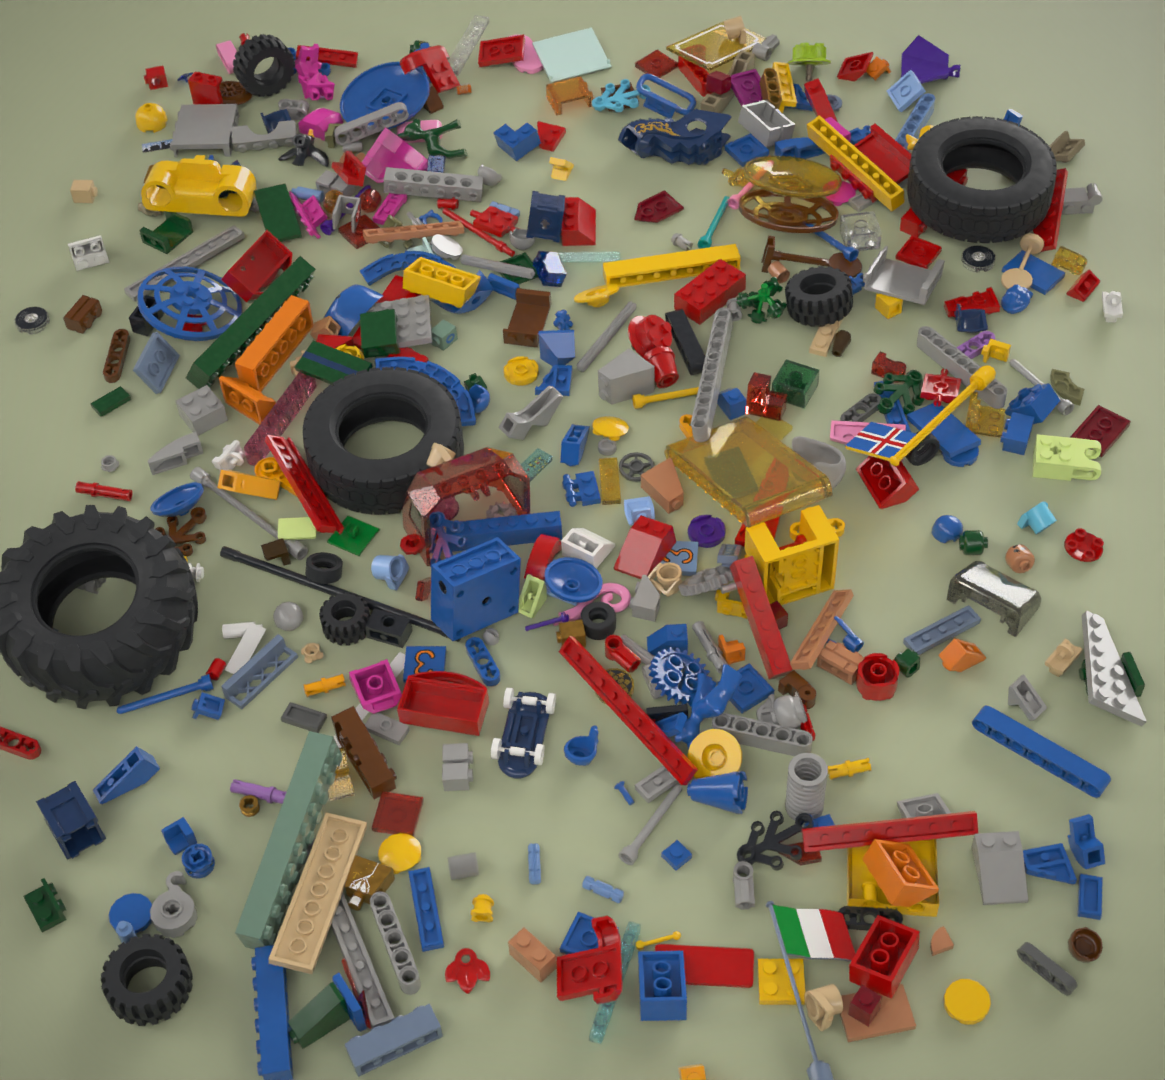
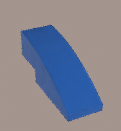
(797, 147)

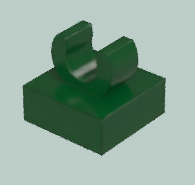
(474, 379)

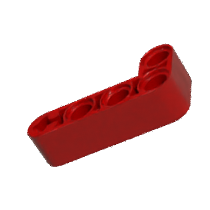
(695, 75)

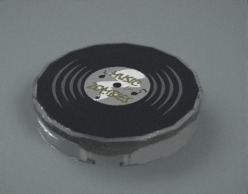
(978, 258)
(32, 320)

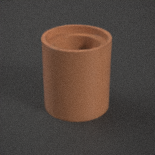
(777, 270)

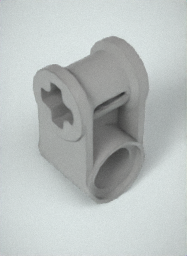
(294, 108)

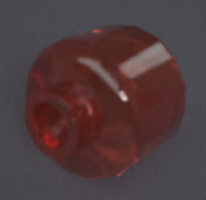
(370, 200)

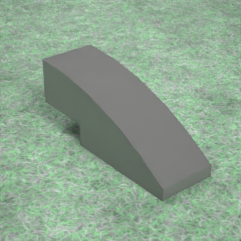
(175, 453)

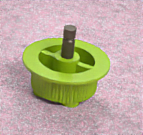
(809, 56)

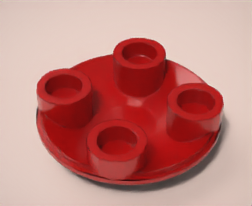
(1083, 546)

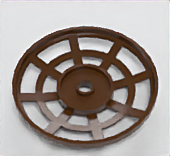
(787, 215)

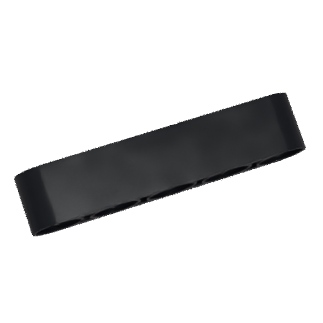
(686, 341)

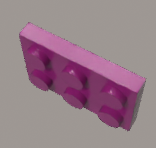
(747, 87)

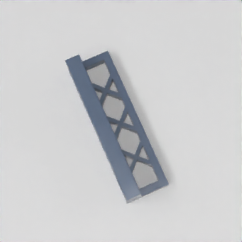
(255, 669)

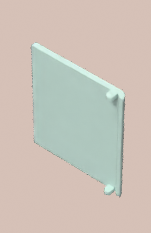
(571, 55)

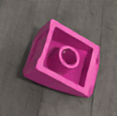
(319, 122)
(376, 687)

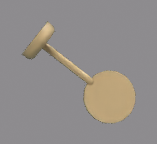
(1032, 245)

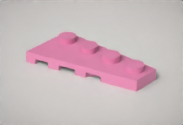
(845, 430)

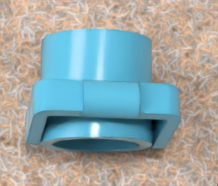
(1037, 517)

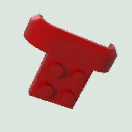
(435, 65)
(593, 970)

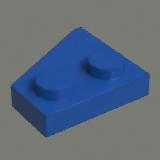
(559, 378)
(1049, 863)

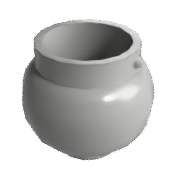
(788, 711)

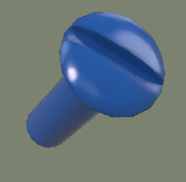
(620, 786)

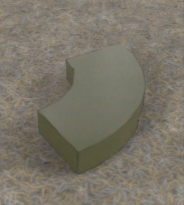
(1065, 387)

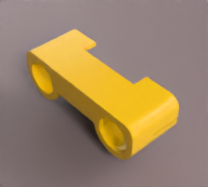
(196, 187)

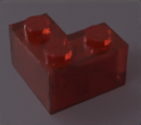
(762, 401)

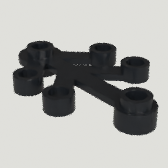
(772, 841)

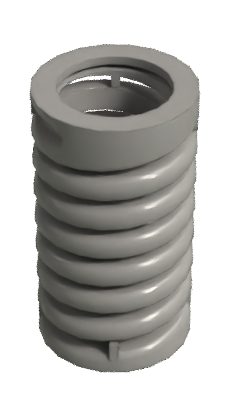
(806, 785)

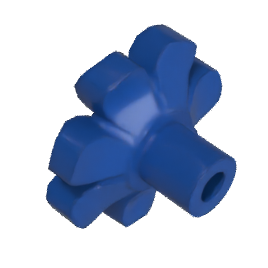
(562, 320)

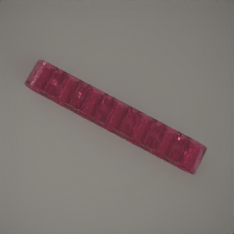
(279, 416)

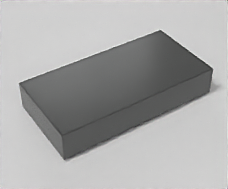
(304, 717)

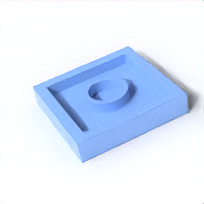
(906, 91)

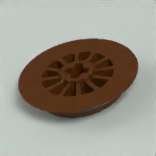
(234, 93)

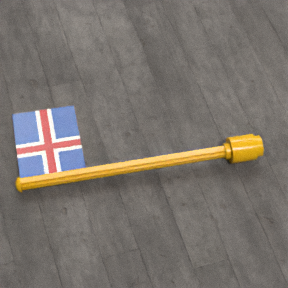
(894, 444)

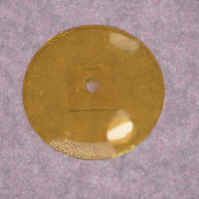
(792, 177)

